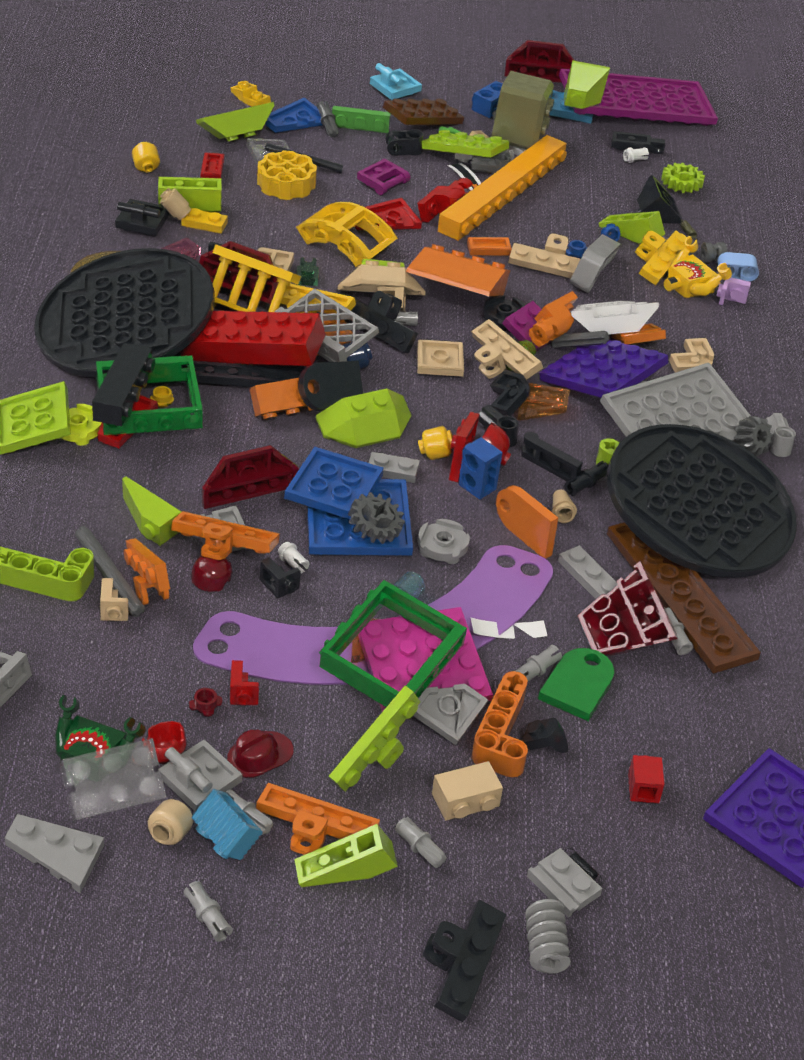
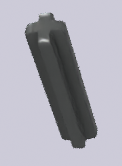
(581, 339)

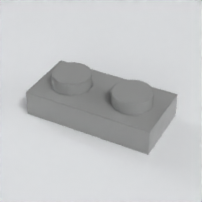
(395, 466)

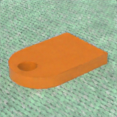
(527, 519)

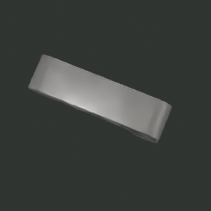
(593, 261)

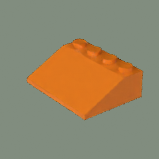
(460, 271)

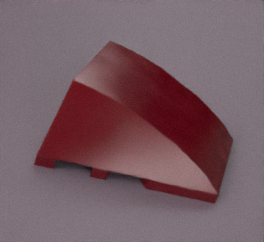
(627, 617)

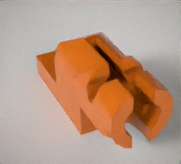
(553, 320)

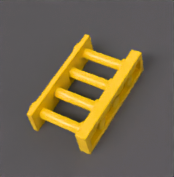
(246, 264)

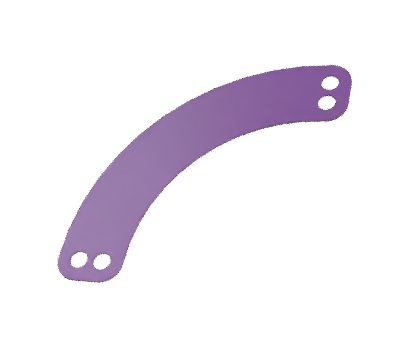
(292, 651)

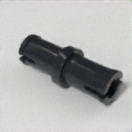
(586, 478)

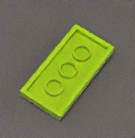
(465, 144)

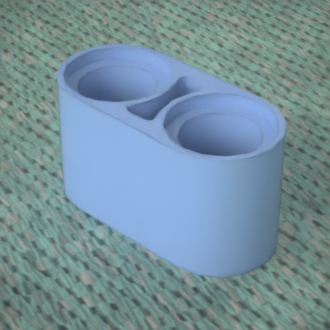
(739, 265)

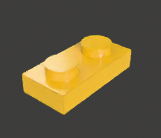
(205, 220)

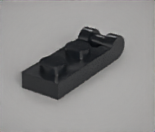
(550, 457)

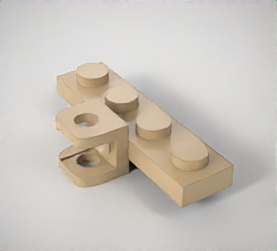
(549, 260)
(502, 351)

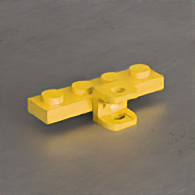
(659, 254)
(296, 292)

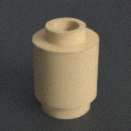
(175, 203)

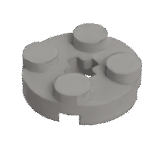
(448, 551)

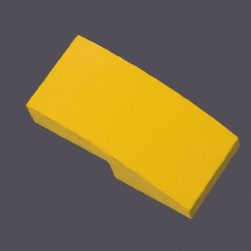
(249, 94)

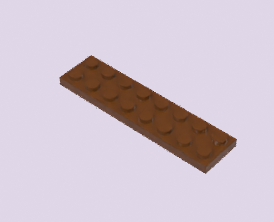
(705, 619)

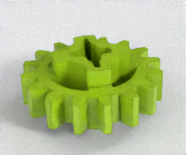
(682, 177)

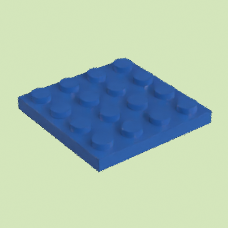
(335, 536)

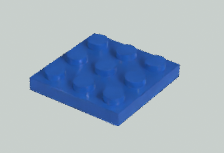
(332, 481)

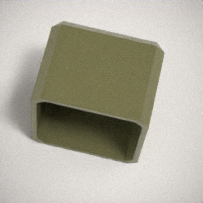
(523, 109)

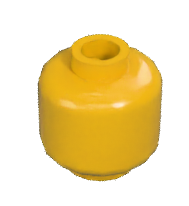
(145, 157)
(436, 443)

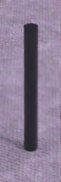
(317, 161)

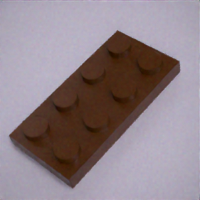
(423, 112)

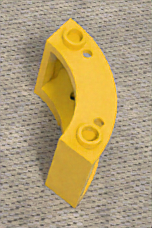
(333, 226)

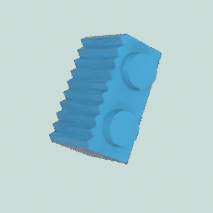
(226, 825)

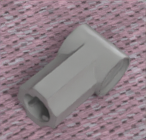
(783, 435)

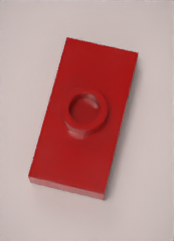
(212, 165)

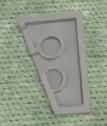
(60, 849)

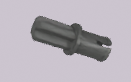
(327, 118)

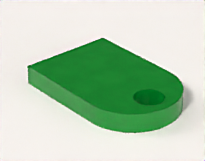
(577, 685)

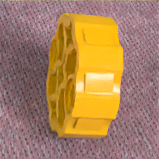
(286, 175)

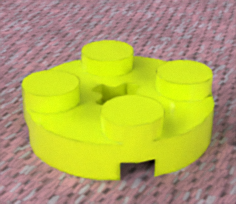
(84, 431)

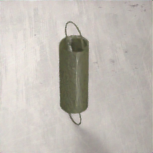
(688, 229)

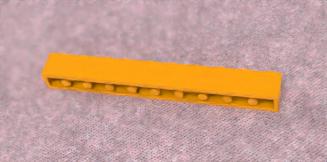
(501, 187)

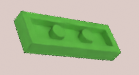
(361, 119)

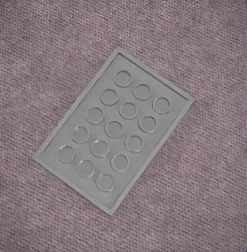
(686, 397)

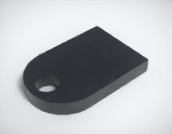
(330, 382)

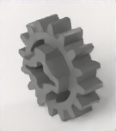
(376, 518)

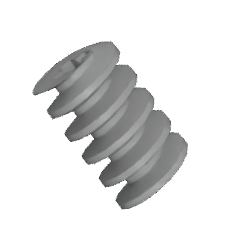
(547, 936)

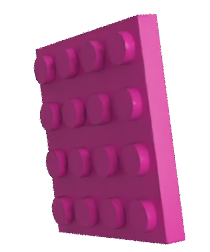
(399, 648)

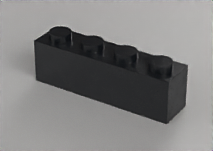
(123, 384)

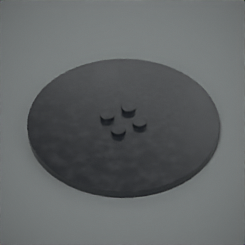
(124, 297)
(701, 500)

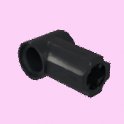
(507, 423)

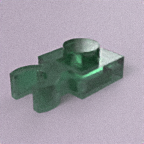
(308, 272)

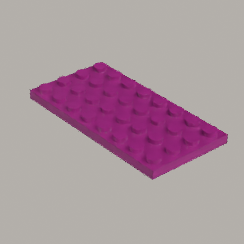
(651, 99)

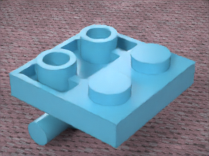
(394, 82)

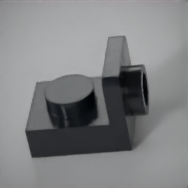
(277, 580)

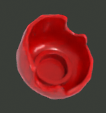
(165, 736)

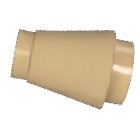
(563, 506)

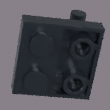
(141, 217)

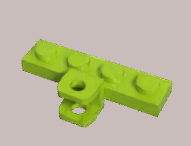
(378, 741)

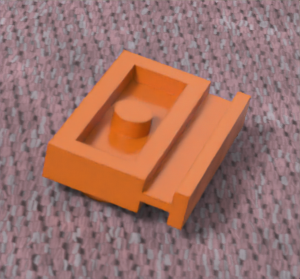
(647, 333)

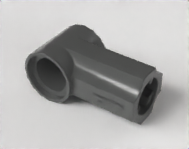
(488, 164)

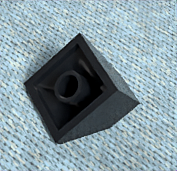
(656, 198)

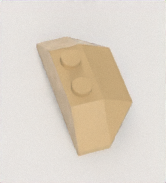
(371, 275)

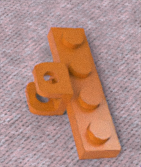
(223, 535)
(151, 570)
(311, 817)

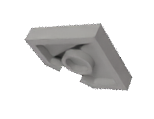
(450, 710)

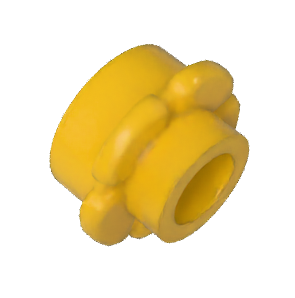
(163, 396)

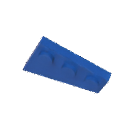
(294, 116)

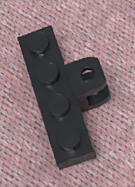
(383, 316)
(464, 956)

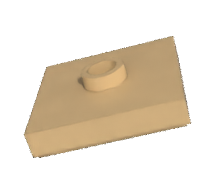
(440, 358)

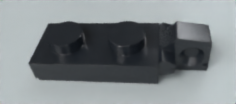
(624, 140)

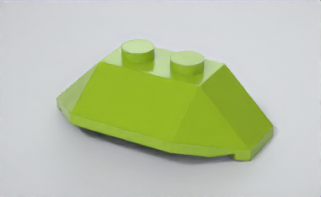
(237, 122)
(365, 418)

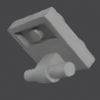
(198, 773)

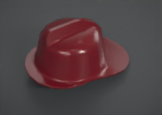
(260, 752)

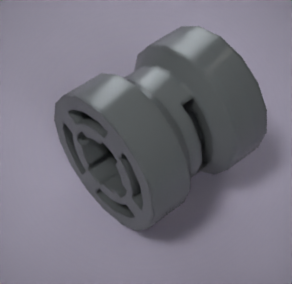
(710, 252)

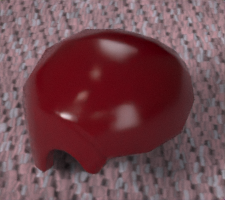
(211, 574)

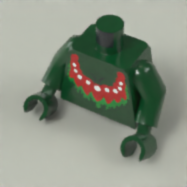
(86, 736)

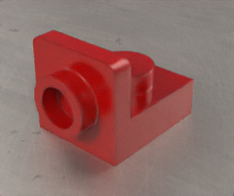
(241, 690)

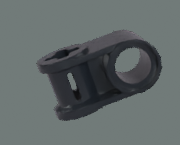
(406, 142)

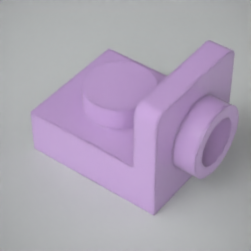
(733, 290)

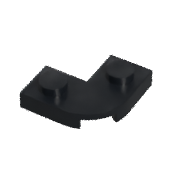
(513, 391)

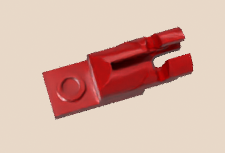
(442, 198)

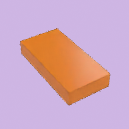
(489, 246)

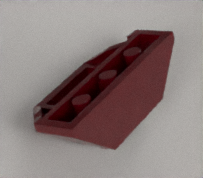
(539, 60)
(211, 263)
(248, 476)

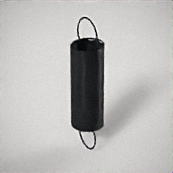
(584, 865)

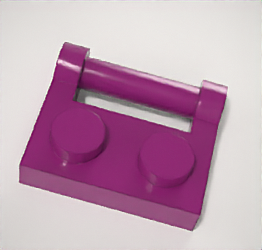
(381, 171)

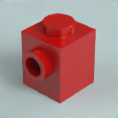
(646, 779)

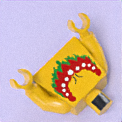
(693, 277)

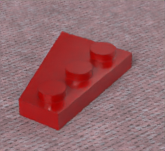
(395, 214)

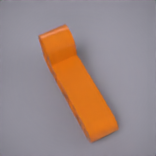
(492, 738)

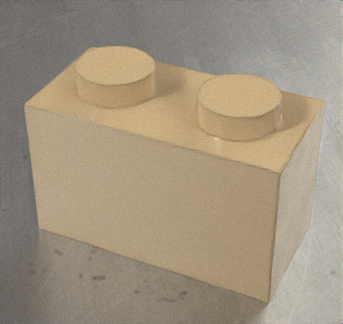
(467, 790)

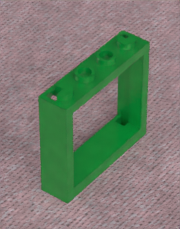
(165, 370)
(412, 609)

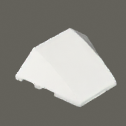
(614, 316)

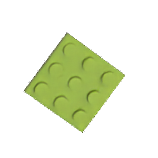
(34, 417)

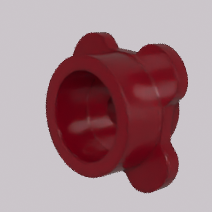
(205, 701)

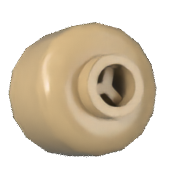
(170, 822)

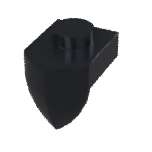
(544, 734)

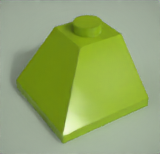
(585, 84)

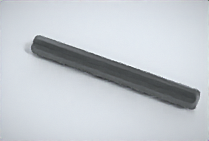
(109, 570)

